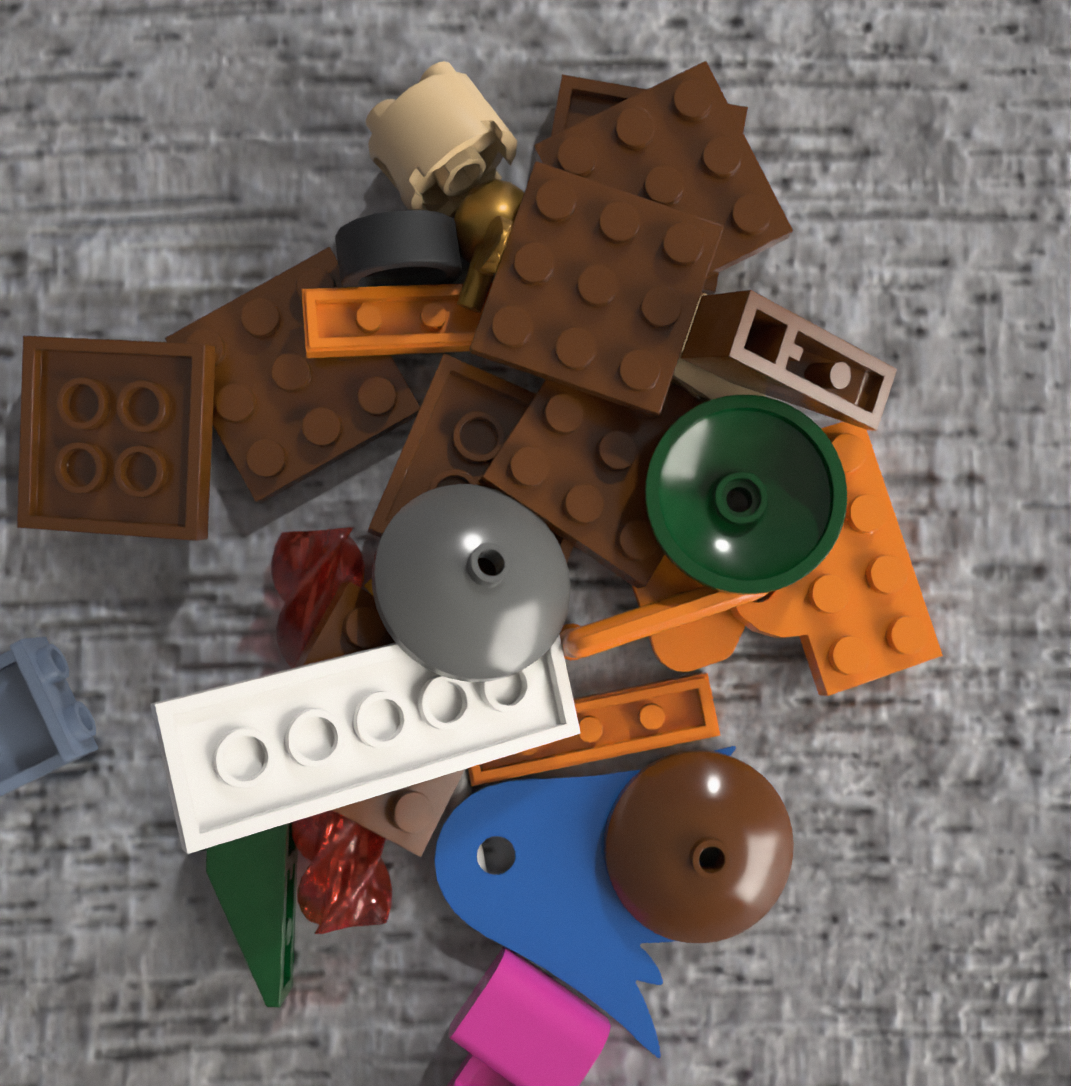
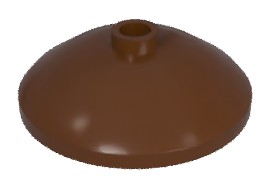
(670, 818)

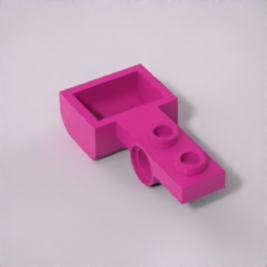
(525, 1029)

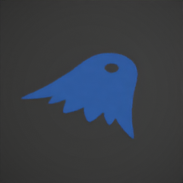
(557, 894)

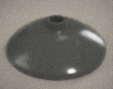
(446, 607)

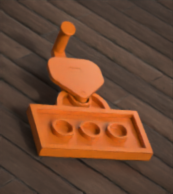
(853, 612)

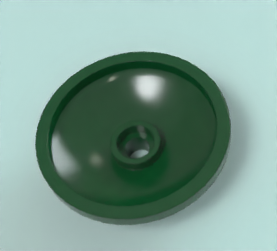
(781, 468)

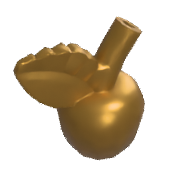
(482, 234)

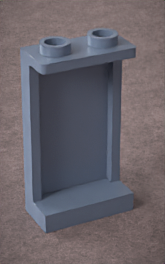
(39, 715)

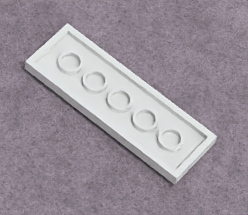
(343, 734)

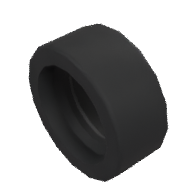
(398, 249)

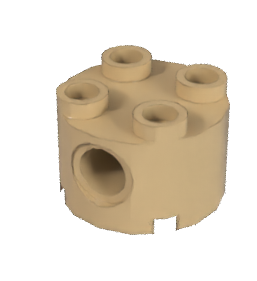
(438, 140)

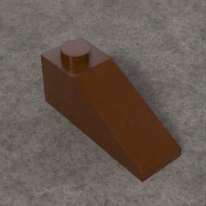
(787, 358)

